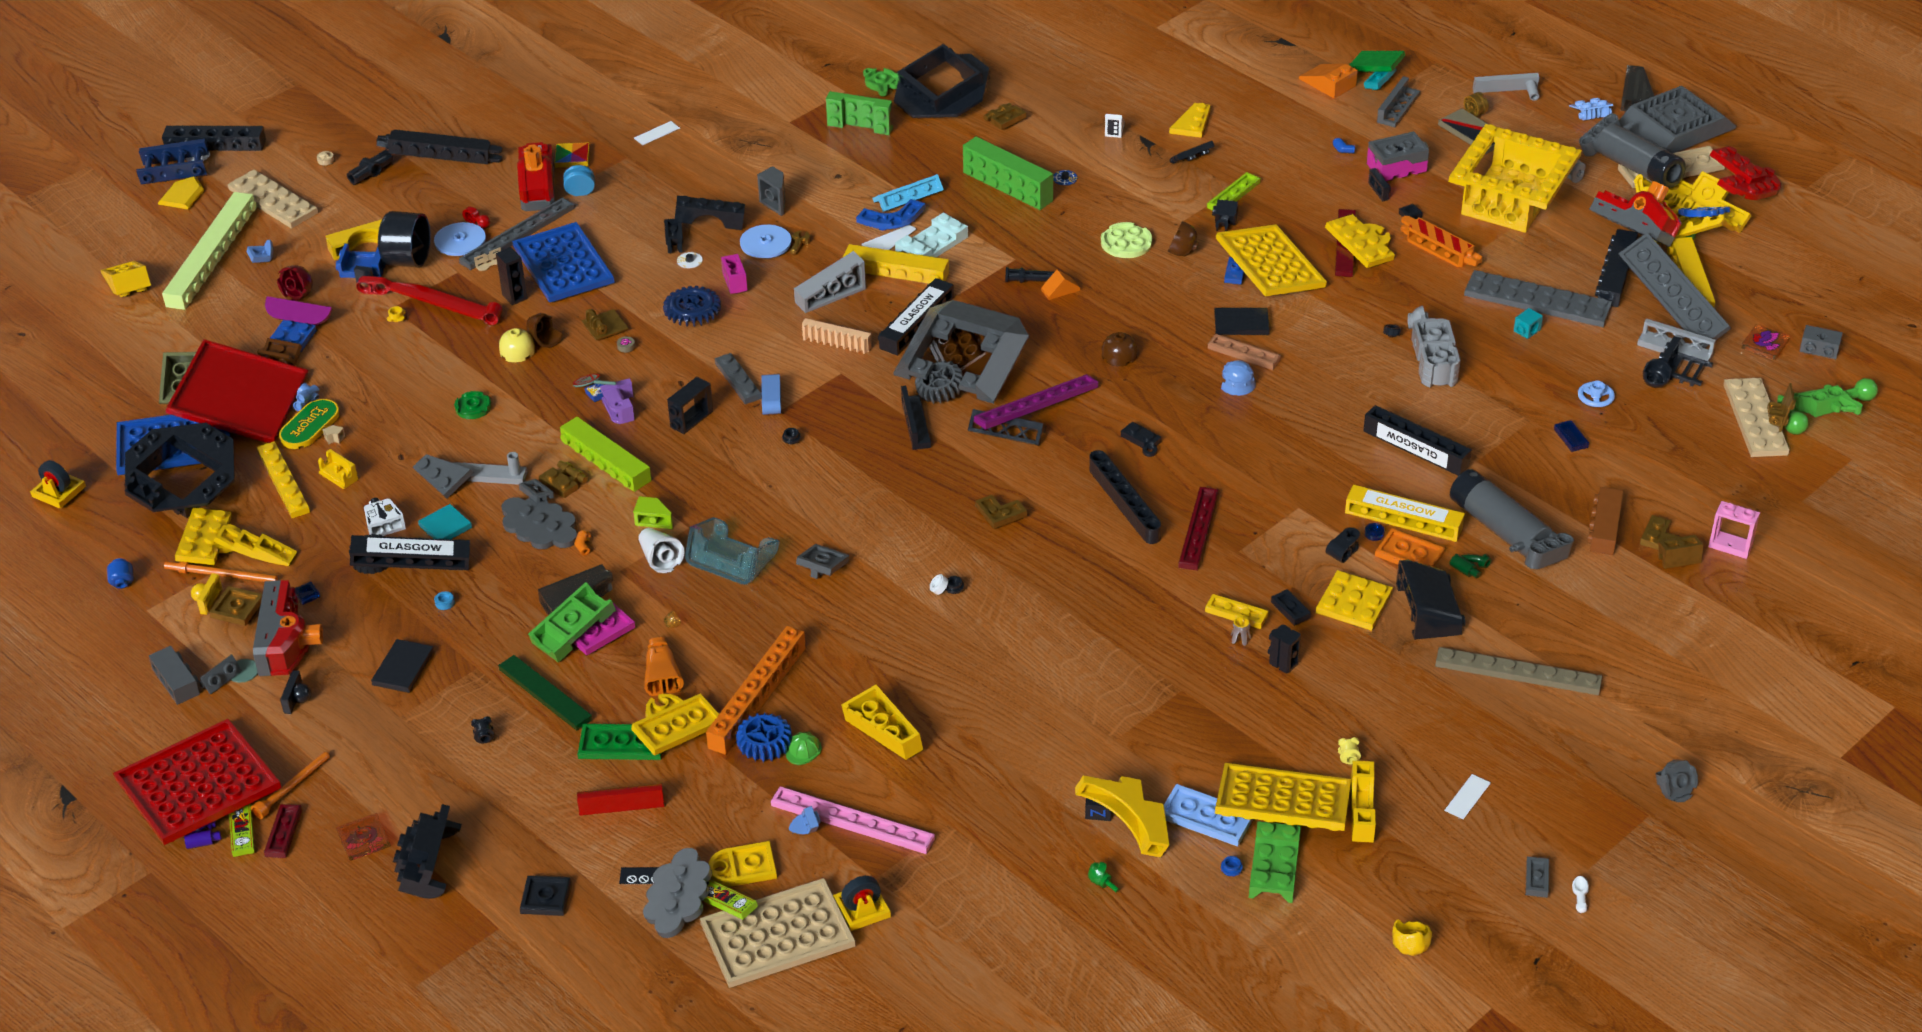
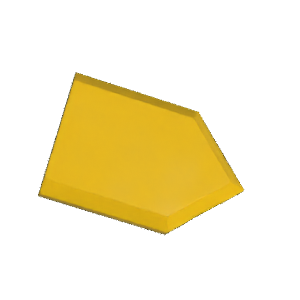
(182, 193)

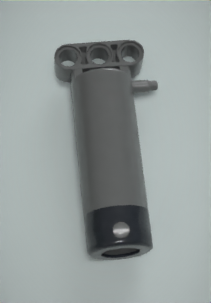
(1633, 151)
(1510, 520)

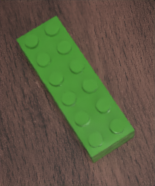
(1008, 173)

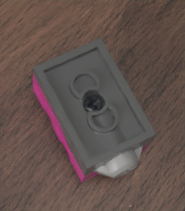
(1398, 155)

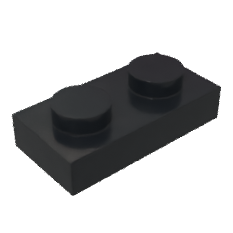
(1379, 185)
(1290, 607)

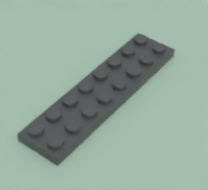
(1673, 289)
(1538, 298)

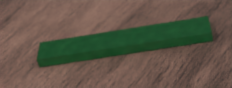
(545, 692)

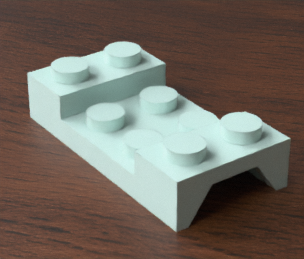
(936, 239)

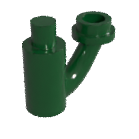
(1464, 565)

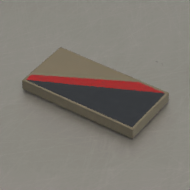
(1464, 126)

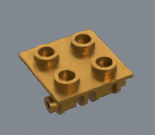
(603, 324)
(1779, 412)

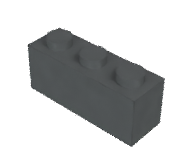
(174, 674)

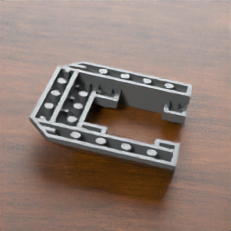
(1003, 338)

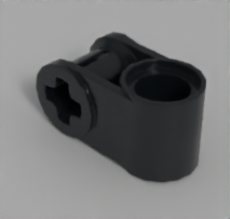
(1344, 545)

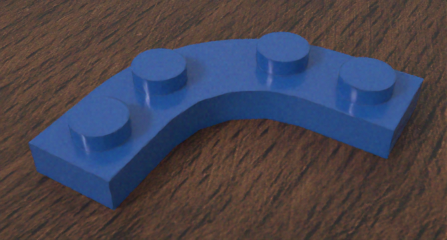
(898, 219)

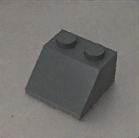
(772, 189)

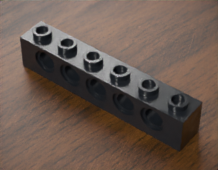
(219, 137)

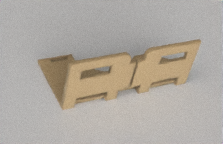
(490, 256)

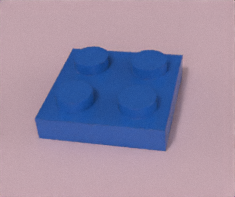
(294, 332)

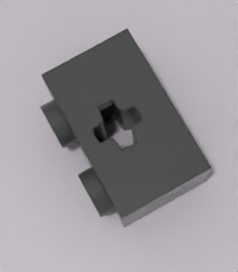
(1821, 342)

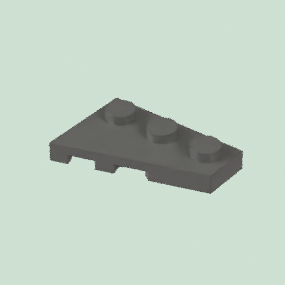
(441, 474)

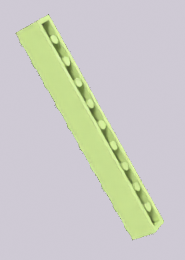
(209, 251)

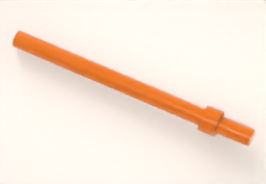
(185, 567)

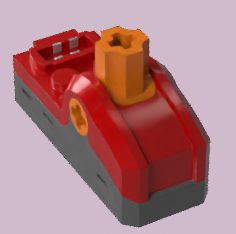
(536, 176)
(1642, 213)
(281, 631)

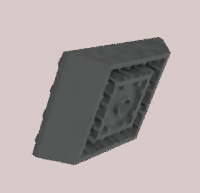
(1676, 120)

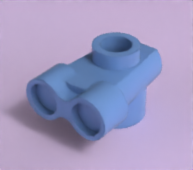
(305, 395)

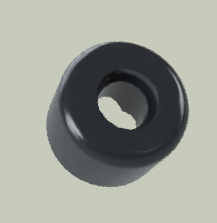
(404, 239)

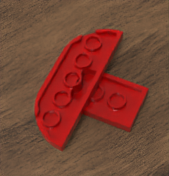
(1748, 178)

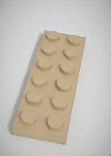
(1695, 159)
(274, 198)
(1749, 405)

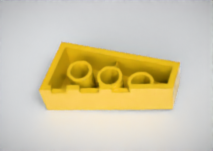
(882, 721)

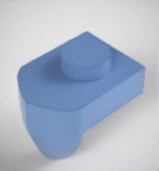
(261, 253)
(806, 822)

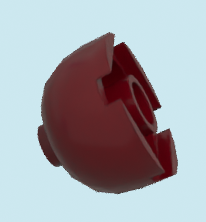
(295, 282)

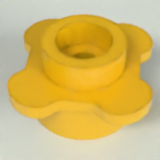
(396, 314)

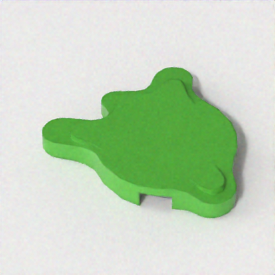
(880, 80)

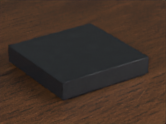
(545, 895)

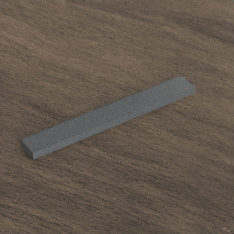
(519, 231)

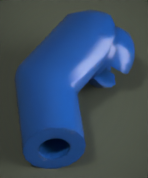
(1341, 146)

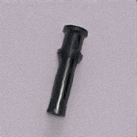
(1026, 275)

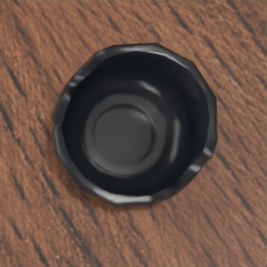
(1657, 373)

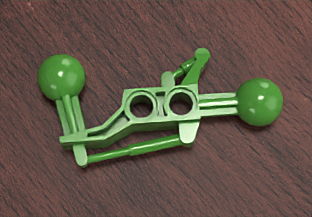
(1826, 401)

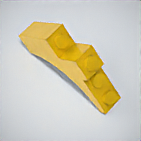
(1126, 800)

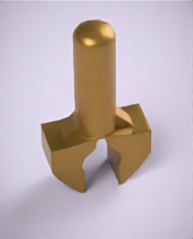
(796, 237)

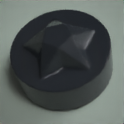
(1392, 330)

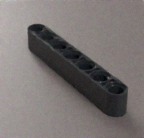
(1125, 497)

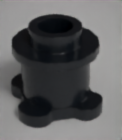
(482, 730)

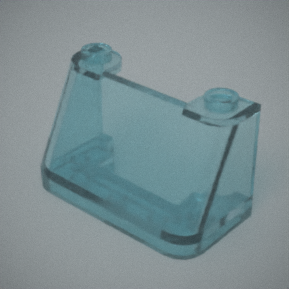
(716, 553)

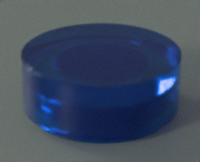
(1374, 531)

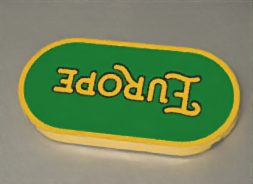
(309, 423)

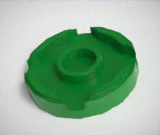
(472, 405)

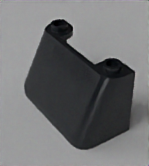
(1430, 600)

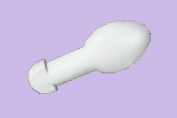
(1580, 889)

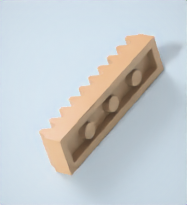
(836, 335)

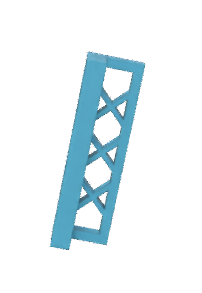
(912, 191)

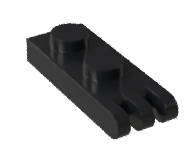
(1191, 153)

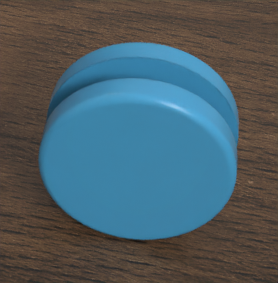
(579, 180)

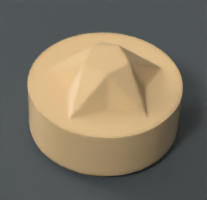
(325, 158)

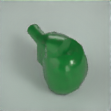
(1098, 875)

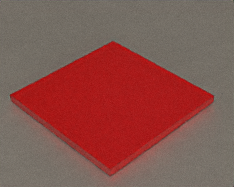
(237, 391)

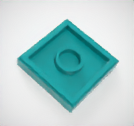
(445, 523)

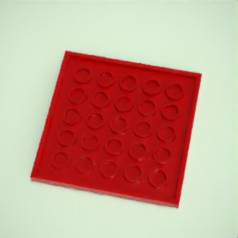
(196, 781)

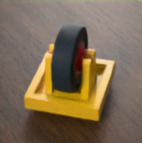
(56, 485)
(862, 903)

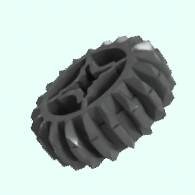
(940, 385)

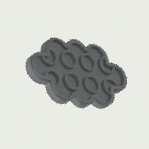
(539, 523)
(677, 892)

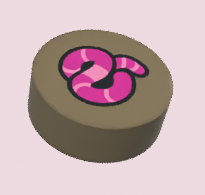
(625, 344)

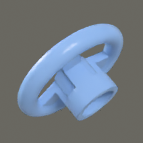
(1596, 390)

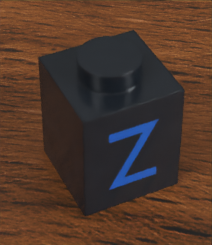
(1096, 811)

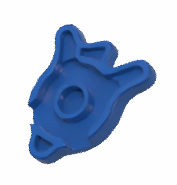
(1703, 211)

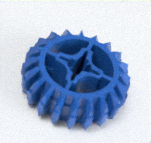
(764, 736)

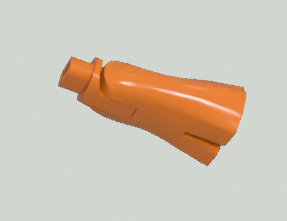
(661, 668)

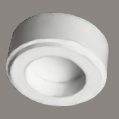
(938, 584)

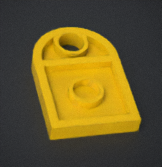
(743, 864)

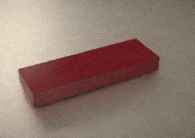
(283, 831)

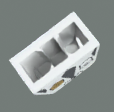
(383, 517)

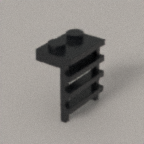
(1675, 360)

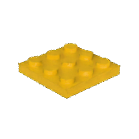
(1354, 600)

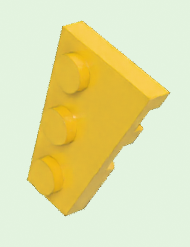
(1192, 121)

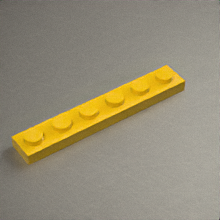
(283, 479)

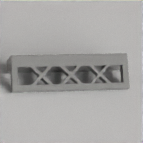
(1658, 340)

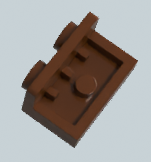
(281, 351)

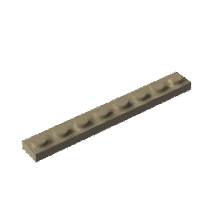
(1518, 671)

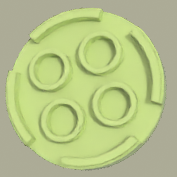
(1126, 240)

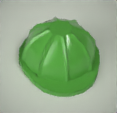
(803, 748)

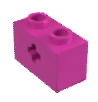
(734, 273)

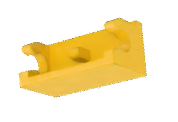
(338, 469)

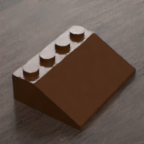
(962, 349)

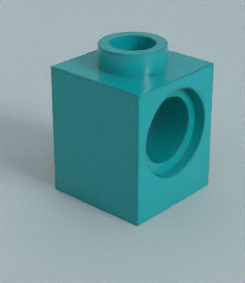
(1528, 323)

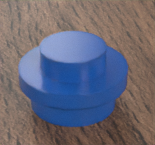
(1231, 866)

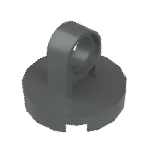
(1677, 780)

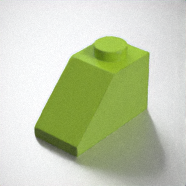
(652, 513)

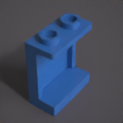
(349, 259)

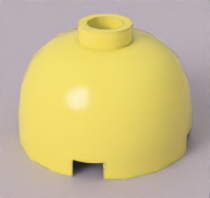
(516, 345)

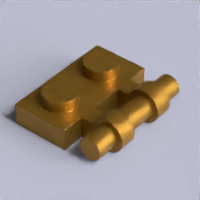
(1005, 115)
(558, 480)

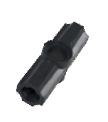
(369, 167)

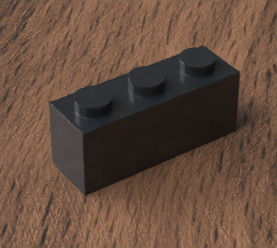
(511, 276)

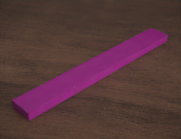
(1035, 401)

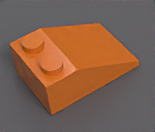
(1331, 78)

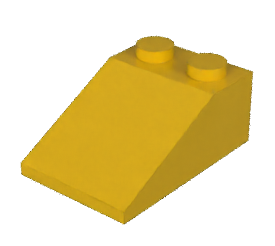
(127, 278)

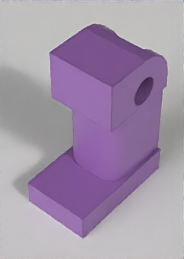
(615, 401)

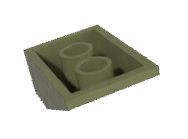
(173, 369)

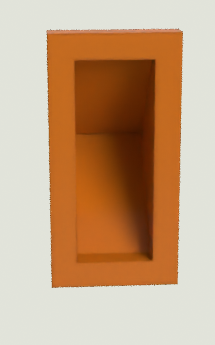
(1059, 285)

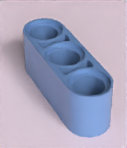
(771, 394)

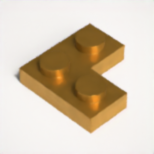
(1000, 515)
(1656, 531)

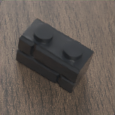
(1284, 648)

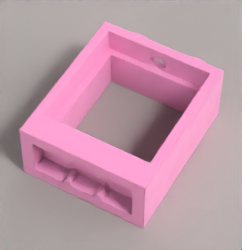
(1721, 540)

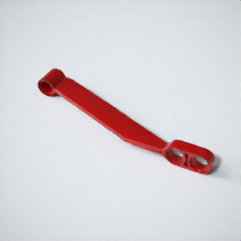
(489, 313)

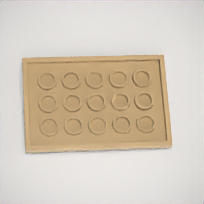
(778, 934)

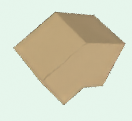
(334, 434)

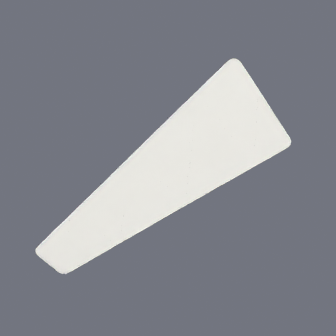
(888, 240)

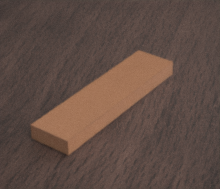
(1244, 352)

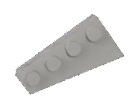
(832, 283)

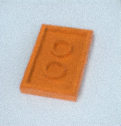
(1403, 546)

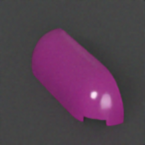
(297, 311)

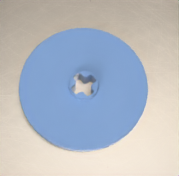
(459, 238)
(765, 241)

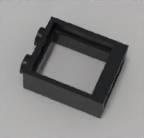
(703, 406)

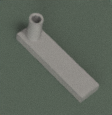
(1508, 83)
(498, 473)

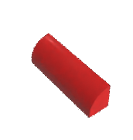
(620, 799)

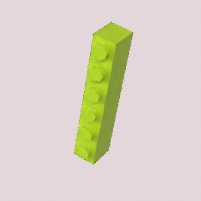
(605, 454)

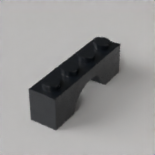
(728, 212)

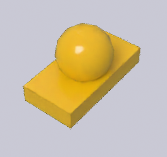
(207, 593)

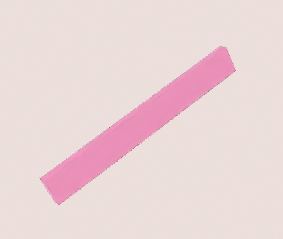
(855, 820)

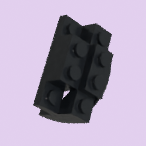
(421, 847)

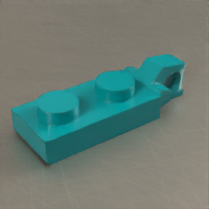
(1377, 79)

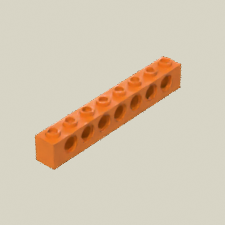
(756, 689)

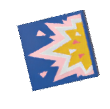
(594, 392)

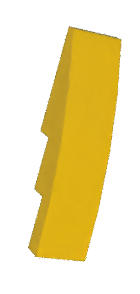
(256, 547)

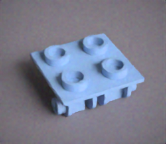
(1592, 109)

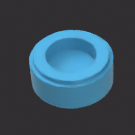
(444, 600)

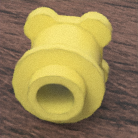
(1348, 750)

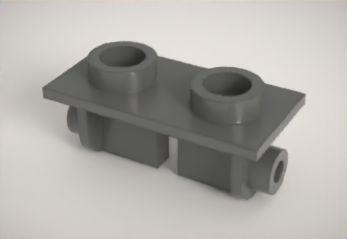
(220, 674)

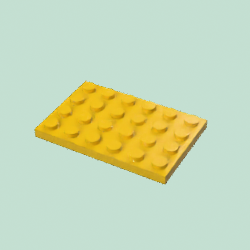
(1271, 260)
(1283, 796)

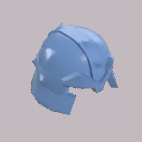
(1238, 378)

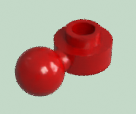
(472, 215)

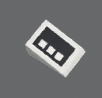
(1114, 125)

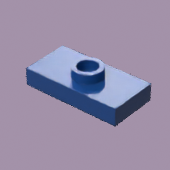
(1234, 273)

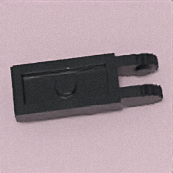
(673, 234)

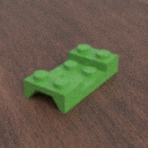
(859, 112)
(570, 621)
(1275, 859)

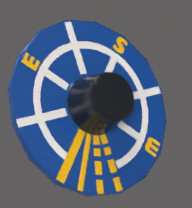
(1065, 177)

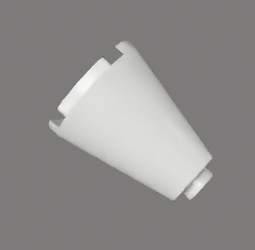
(661, 550)

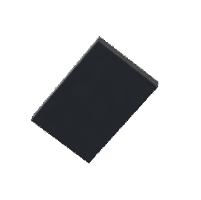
(1241, 321)
(402, 665)

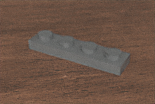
(738, 378)

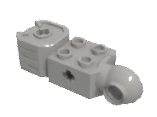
(1434, 349)

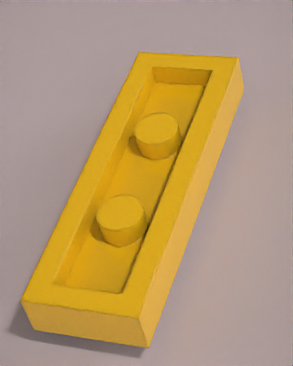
(1232, 609)

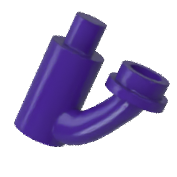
(202, 838)

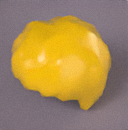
(1411, 937)

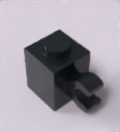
(1225, 213)

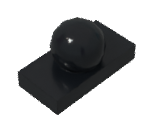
(294, 692)

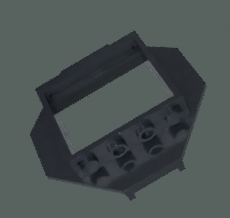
(922, 103)
(196, 440)

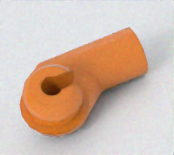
(581, 538)

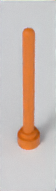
(261, 808)

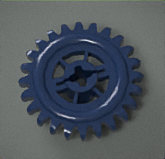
(692, 308)

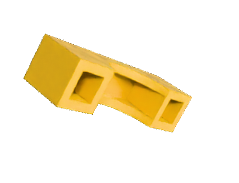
(352, 237)
(1362, 801)

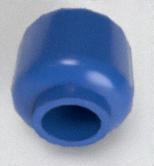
(120, 573)

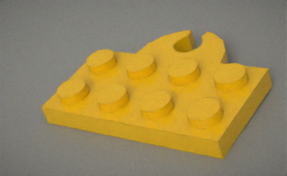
(1362, 240)
(199, 534)
(674, 721)

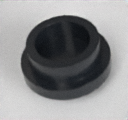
(791, 436)
(955, 585)

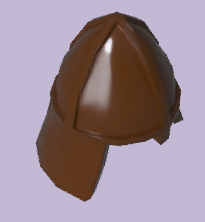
(542, 330)

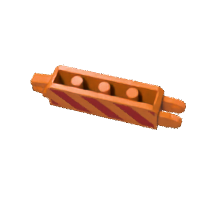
(1439, 242)

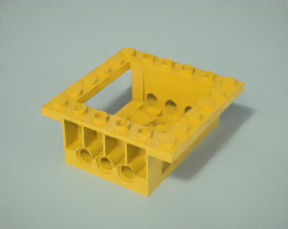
(1520, 181)

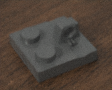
(822, 560)

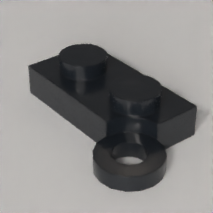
(1142, 438)

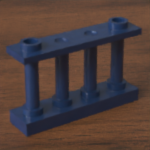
(172, 152)

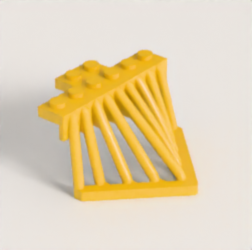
(1701, 194)

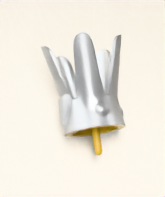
(1242, 626)

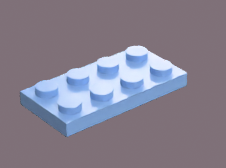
(1197, 812)

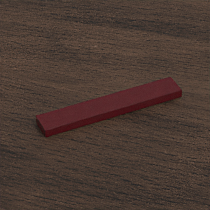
(1344, 257)
(1198, 528)

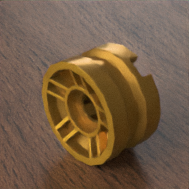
(1476, 104)

